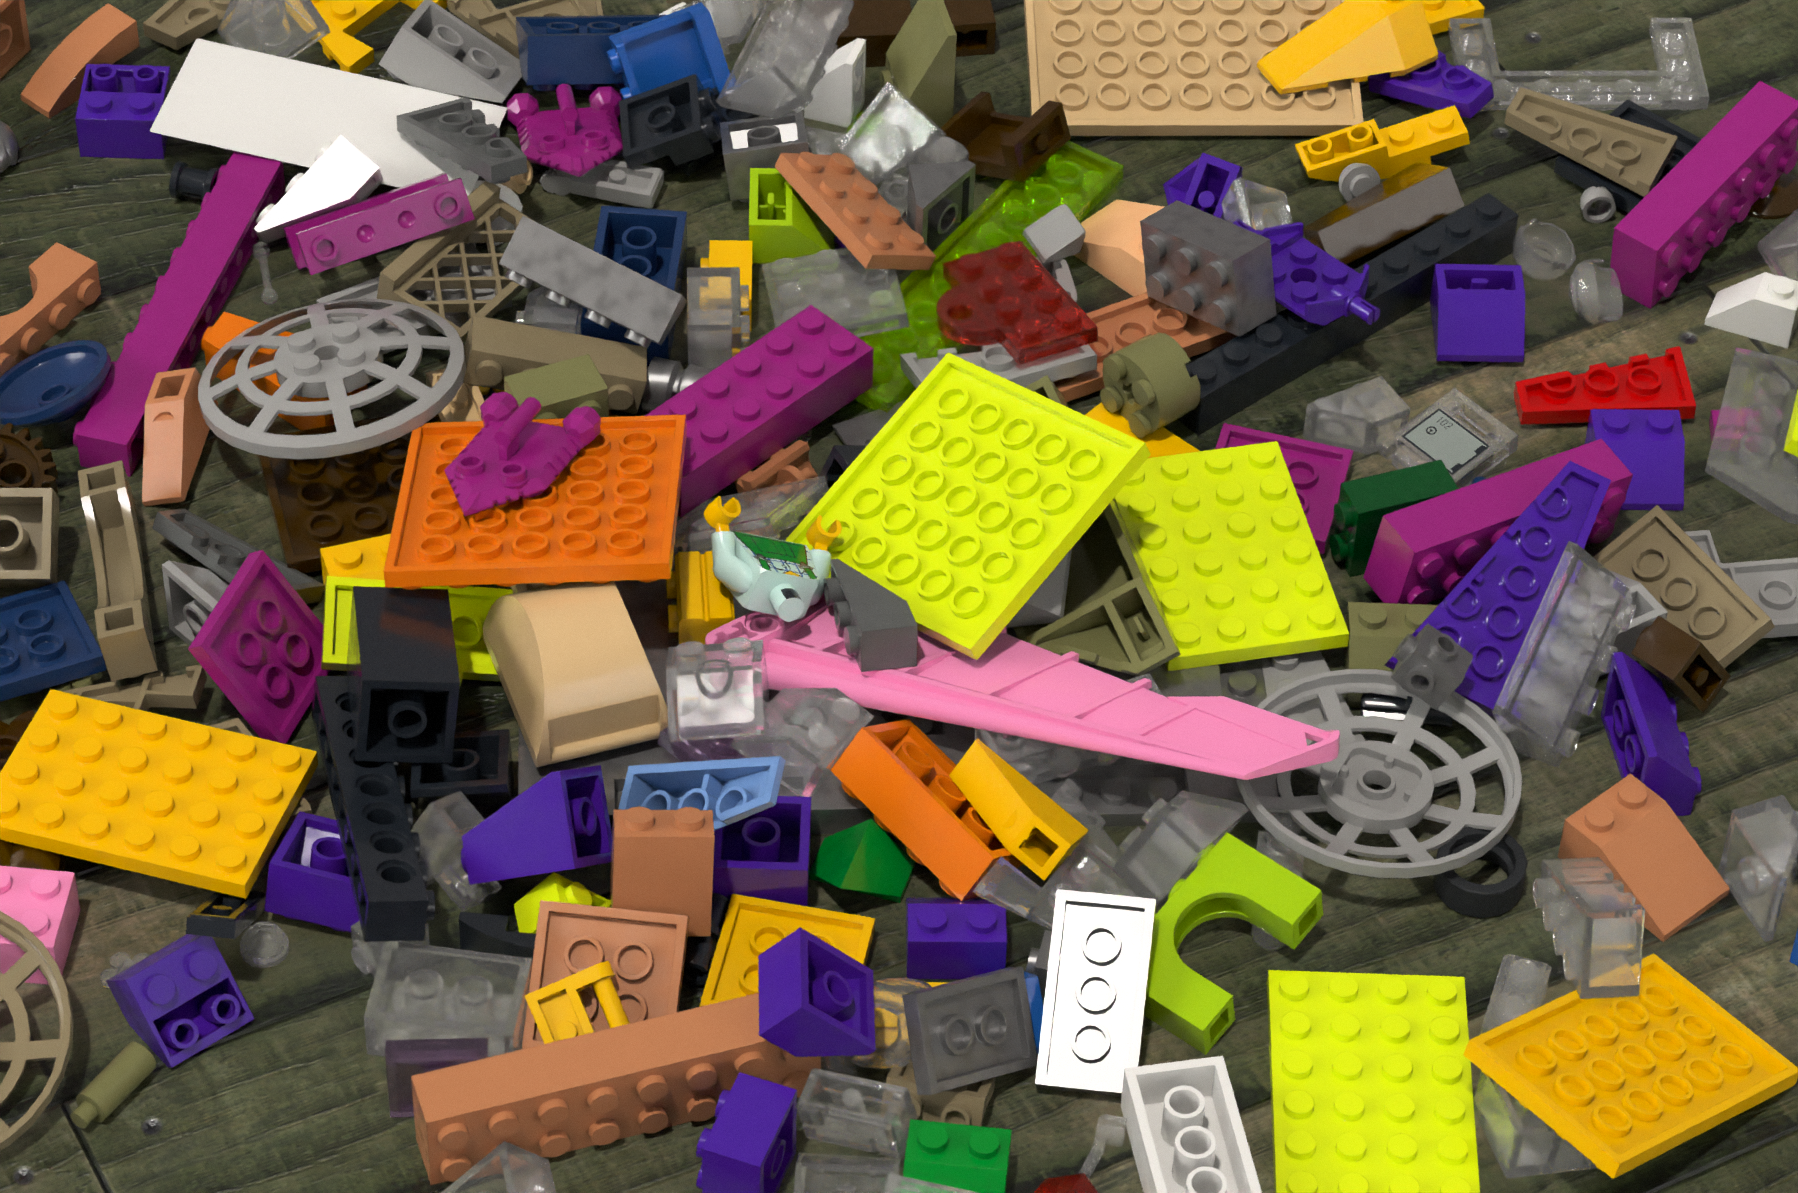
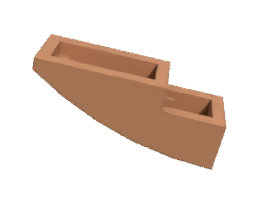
(98, 40)

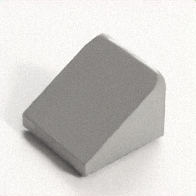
(1056, 235)

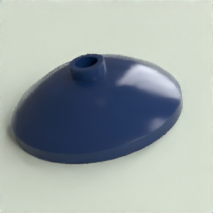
(53, 383)

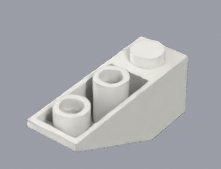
(334, 181)

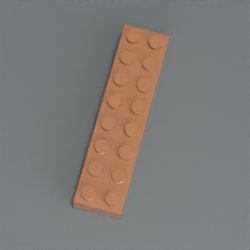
(595, 1086)

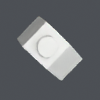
(842, 88)
(1758, 309)

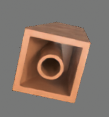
(664, 863)

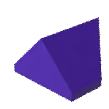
(1203, 184)

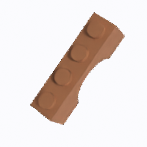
(61, 288)

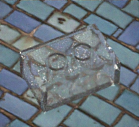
(447, 996)

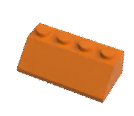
(911, 795)

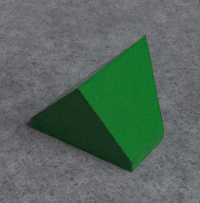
(864, 862)

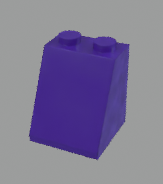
(543, 830)

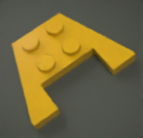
(348, 18)

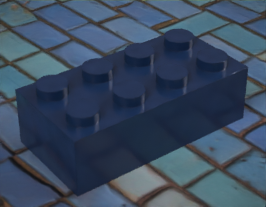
(649, 244)

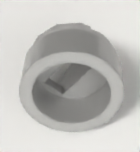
(1604, 204)

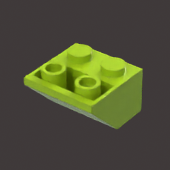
(782, 221)

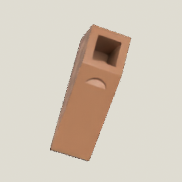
(172, 436)

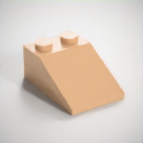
(1115, 244)

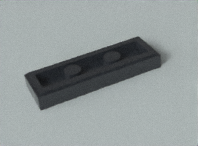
(225, 915)

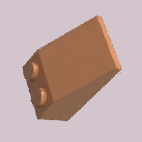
(1647, 852)

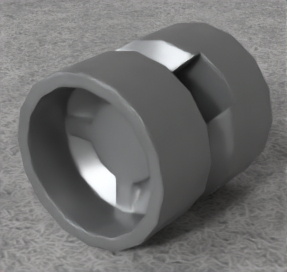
(666, 380)

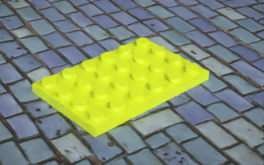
(1231, 556)
(1370, 1083)

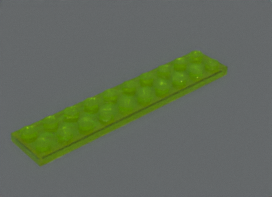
(1068, 177)

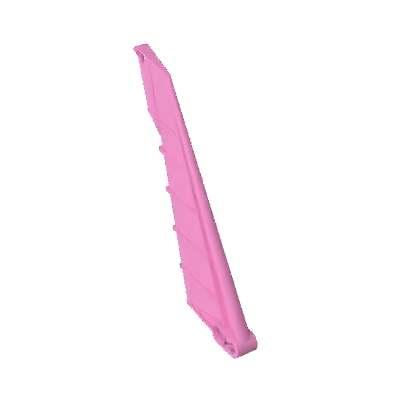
(1038, 697)

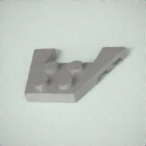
(1767, 582)

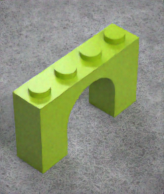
(1228, 883)

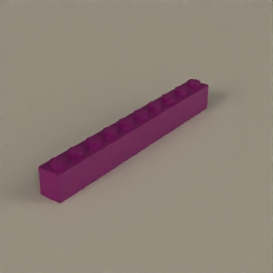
(181, 308)

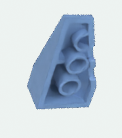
(726, 786)

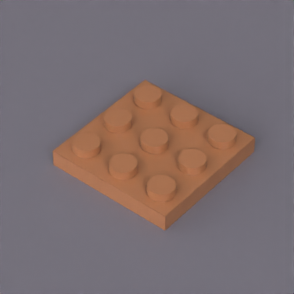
(641, 946)

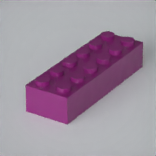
(1705, 194)
(766, 400)
(1437, 542)

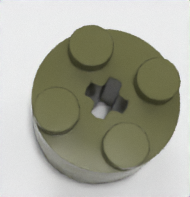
(1149, 383)

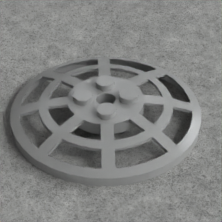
(330, 364)
(1407, 780)

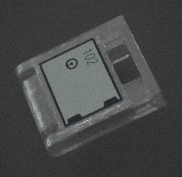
(1443, 436)

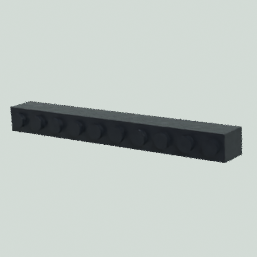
(1398, 284)

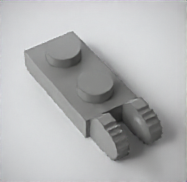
(609, 181)

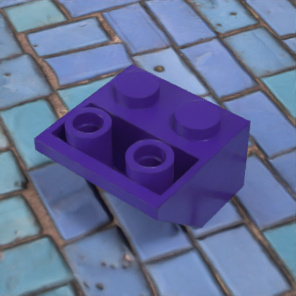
(119, 110)
(1478, 312)
(181, 998)

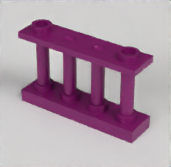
(378, 223)

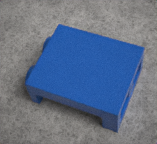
(669, 51)

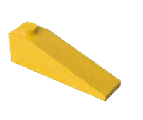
(1353, 43)

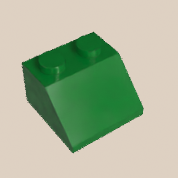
(958, 1155)

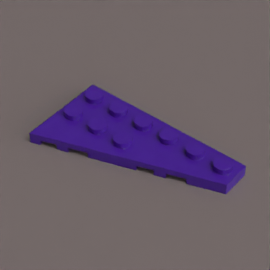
(1503, 590)

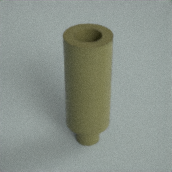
(113, 1084)

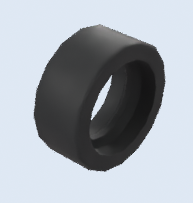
(1480, 899)

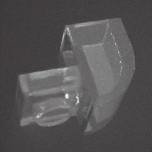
(441, 845)

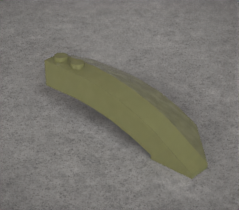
(1110, 600)

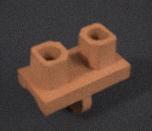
(781, 468)

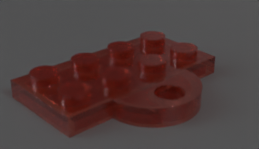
(1012, 302)

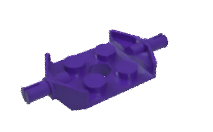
(1323, 285)

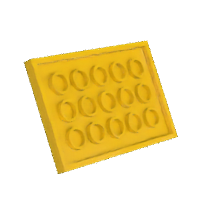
(150, 792)
(1634, 1070)

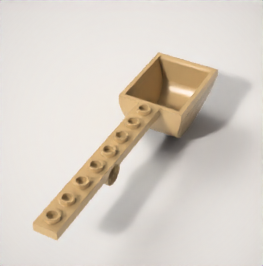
(567, 655)

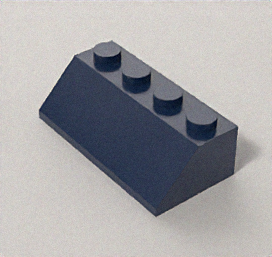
(570, 49)

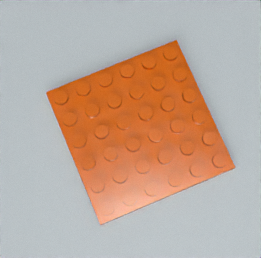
(595, 523)

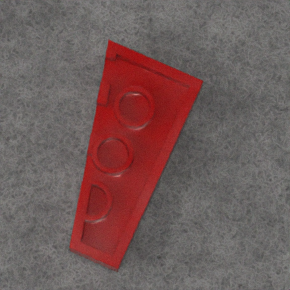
(1638, 385)

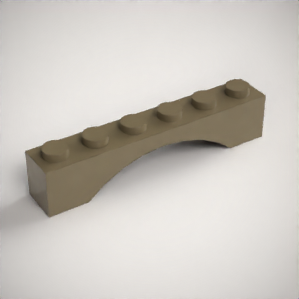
(123, 603)

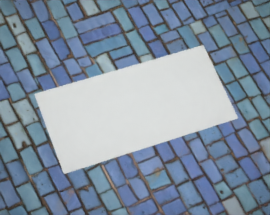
(296, 107)

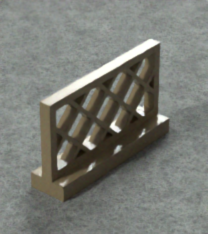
(429, 253)

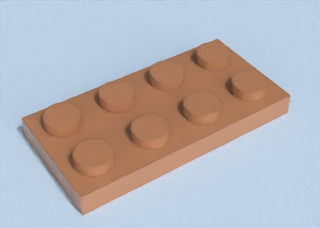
(855, 211)

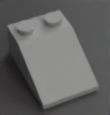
(450, 57)

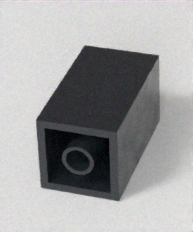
(402, 675)

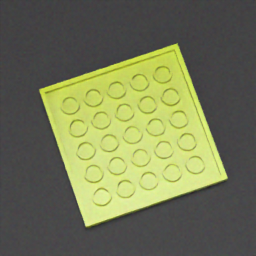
(972, 499)

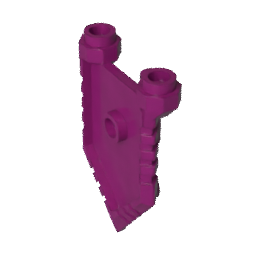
(570, 137)
(516, 455)

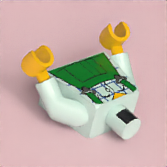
(766, 571)

